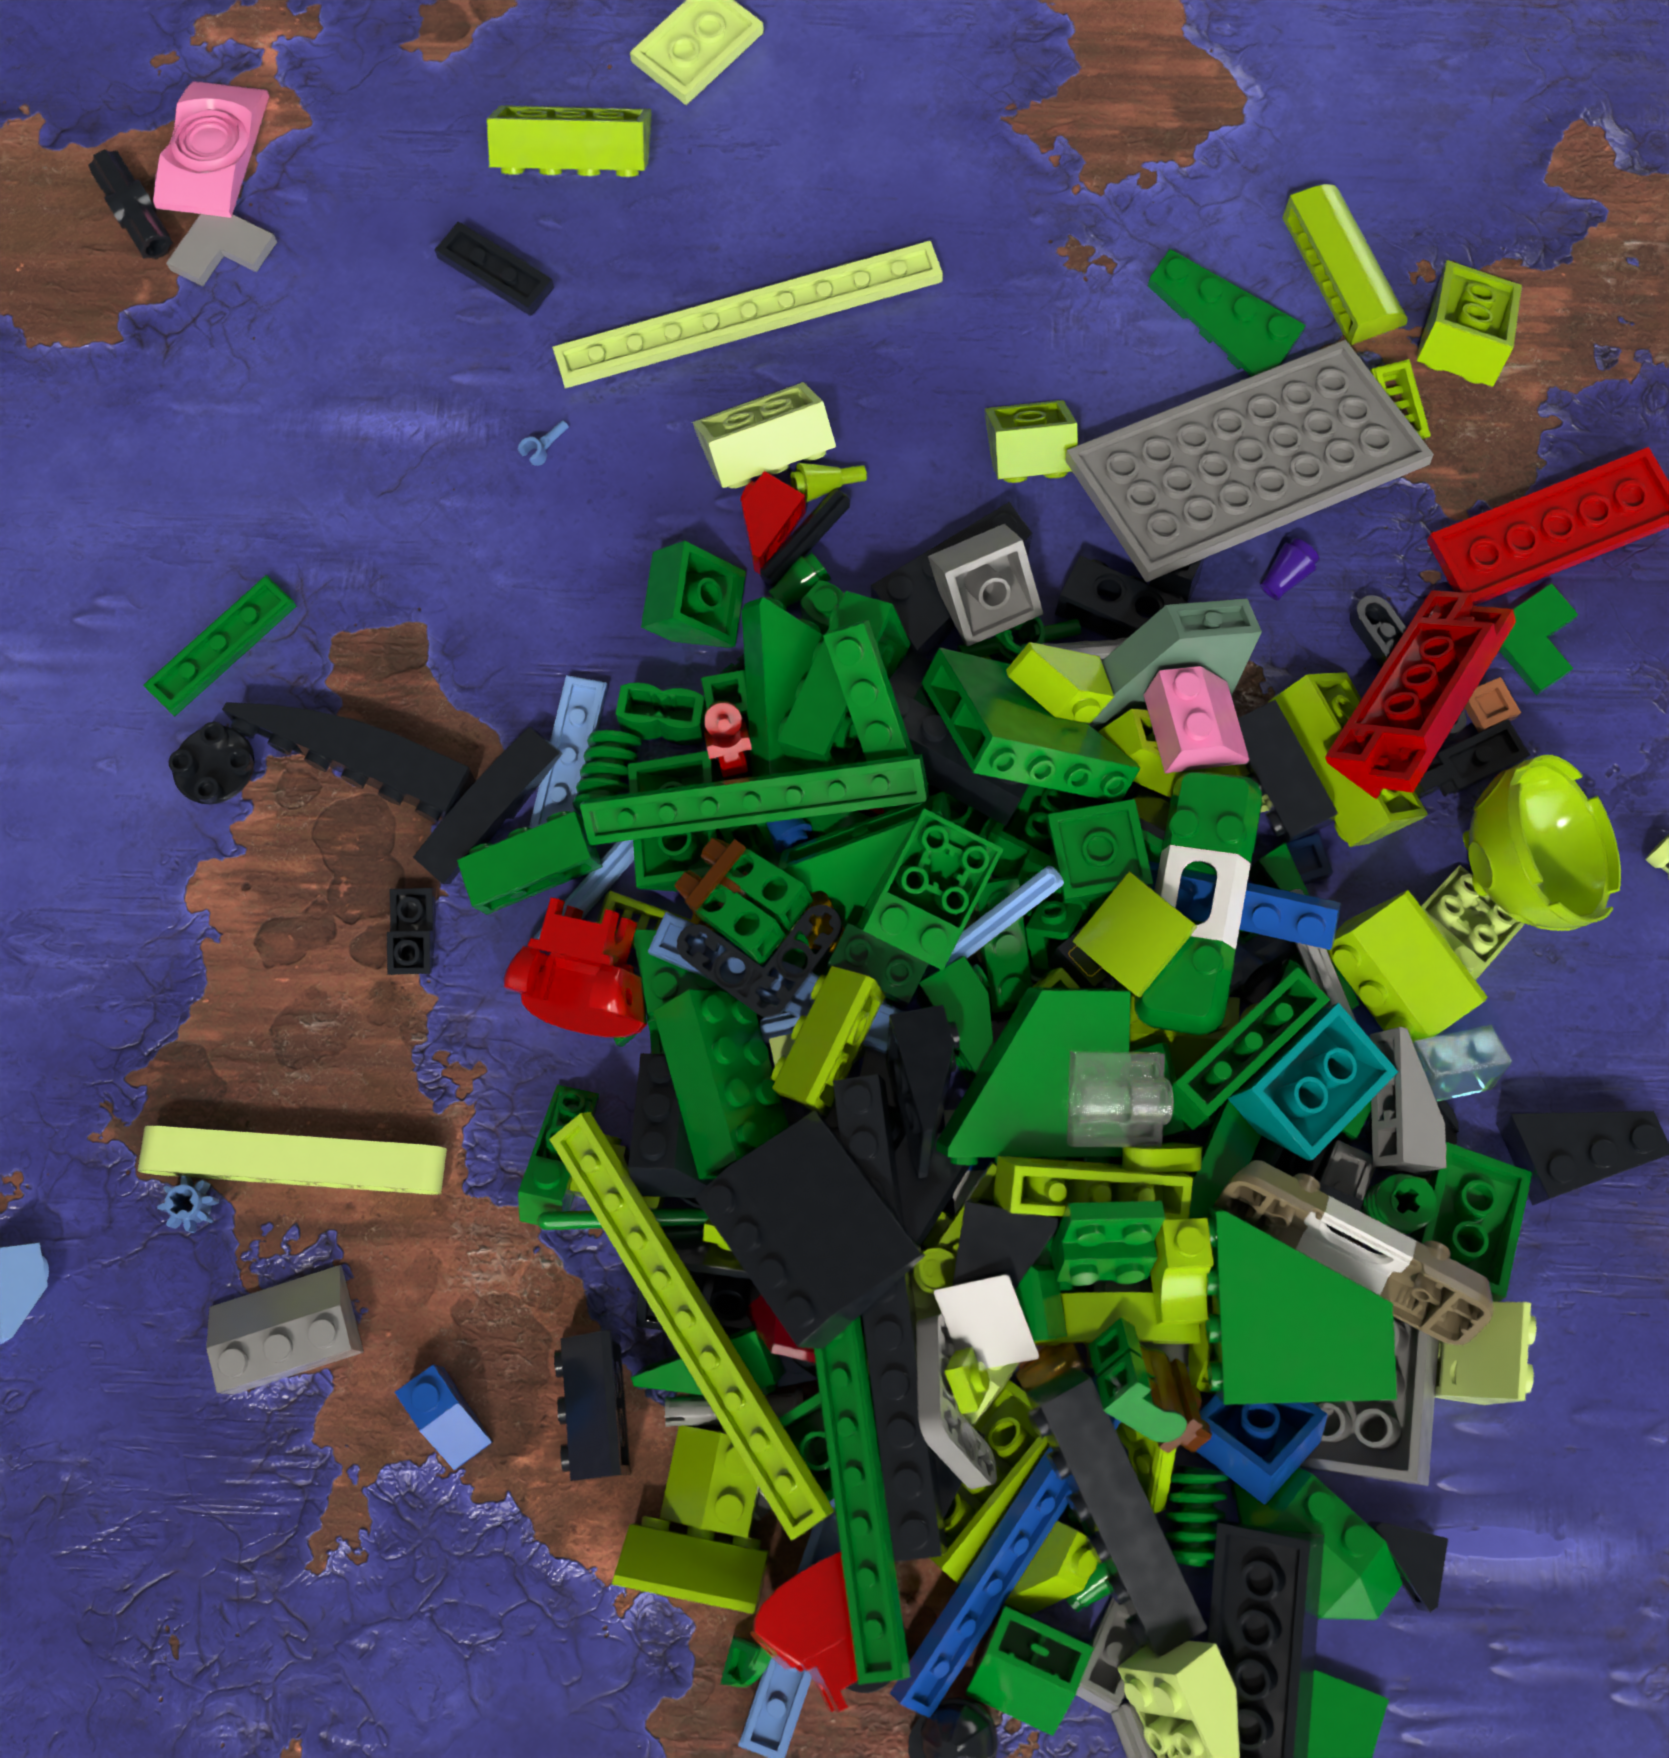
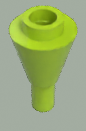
(820, 479)

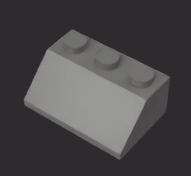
(281, 1331)

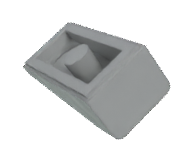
(1112, 1646)

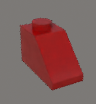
(770, 516)

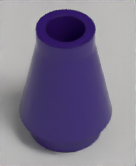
(1290, 568)

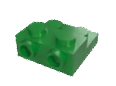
(1107, 1242)

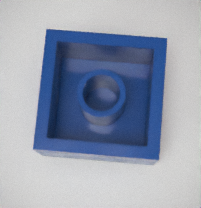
(1261, 1442)

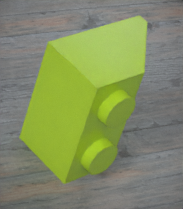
(1030, 440)
(709, 1484)

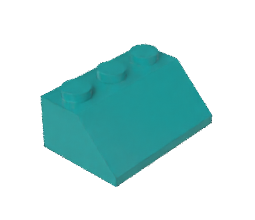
(1314, 1083)

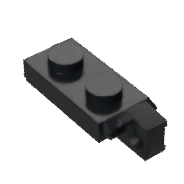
(1473, 761)

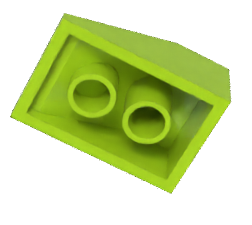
(1470, 324)

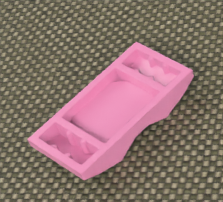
(209, 148)

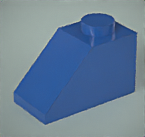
(444, 1416)

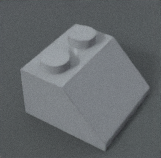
(986, 584)

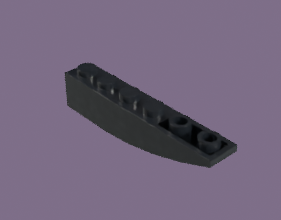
(361, 753)

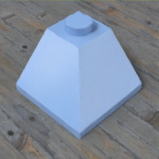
(21, 1285)

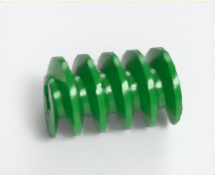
(605, 765)
(1400, 1203)
(1195, 1515)

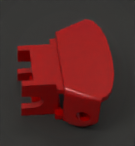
(584, 978)
(810, 1629)

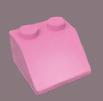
(1194, 720)

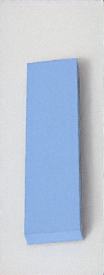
(576, 718)

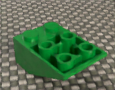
(930, 889)

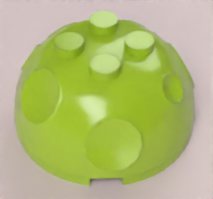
(1543, 847)

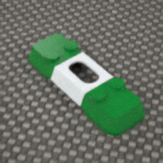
(1216, 823)

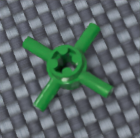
(1033, 629)

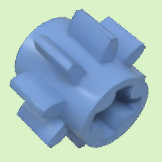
(178, 1211)

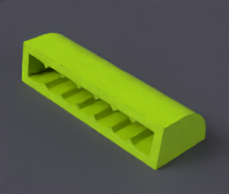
(1342, 264)

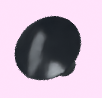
(212, 764)

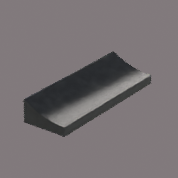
(1267, 1632)

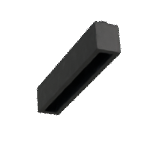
(1115, 1510)

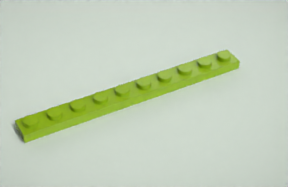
(692, 1327)

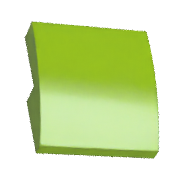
(1134, 934)

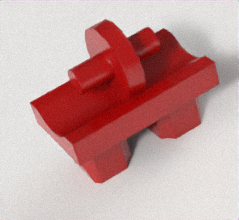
(726, 737)

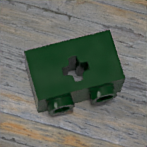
(892, 968)

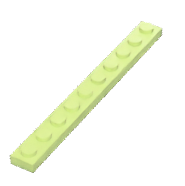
(747, 314)

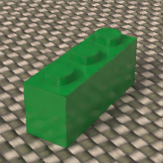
(528, 862)

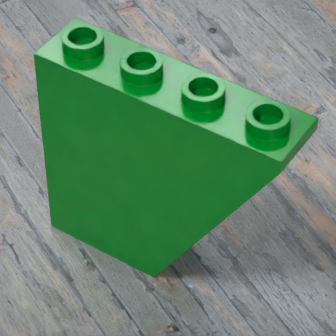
(776, 660)
(1015, 737)
(1023, 1086)
(1291, 1324)

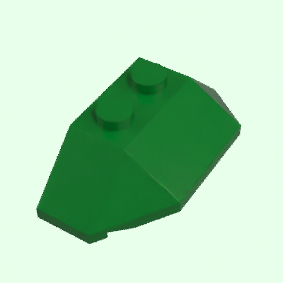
(1356, 1563)

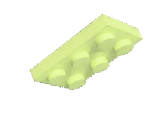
(696, 45)

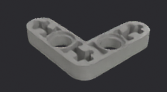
(938, 1411)

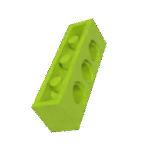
(1049, 1186)

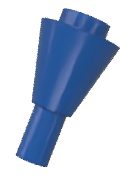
(788, 833)

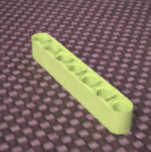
(292, 1160)

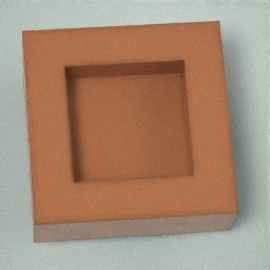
(1491, 705)

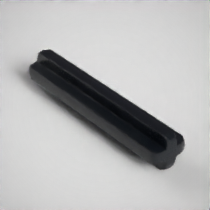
(805, 536)

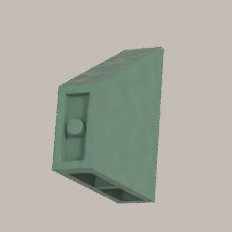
(1180, 636)

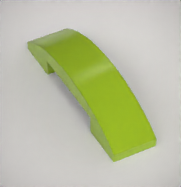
(1092, 1313)

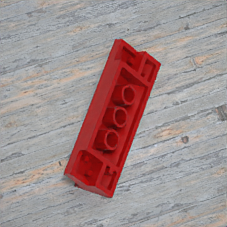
(1419, 693)

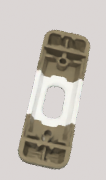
(1416, 1277)

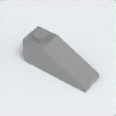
(1405, 1115)

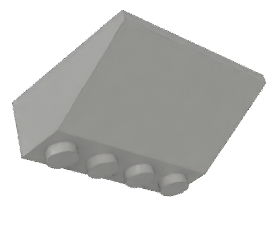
(1386, 1436)

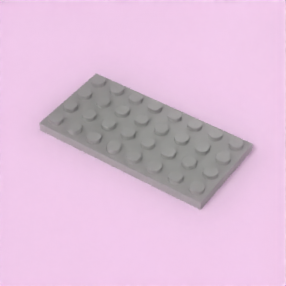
(1247, 459)

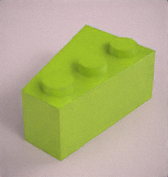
(1136, 738)

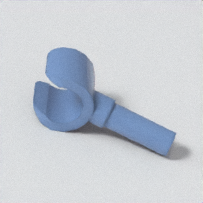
(542, 444)

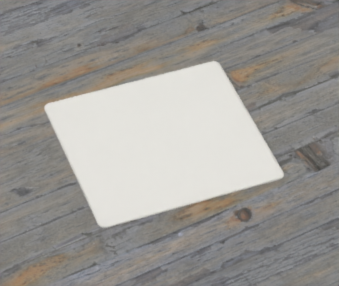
(988, 1320)

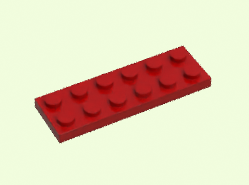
(1554, 527)

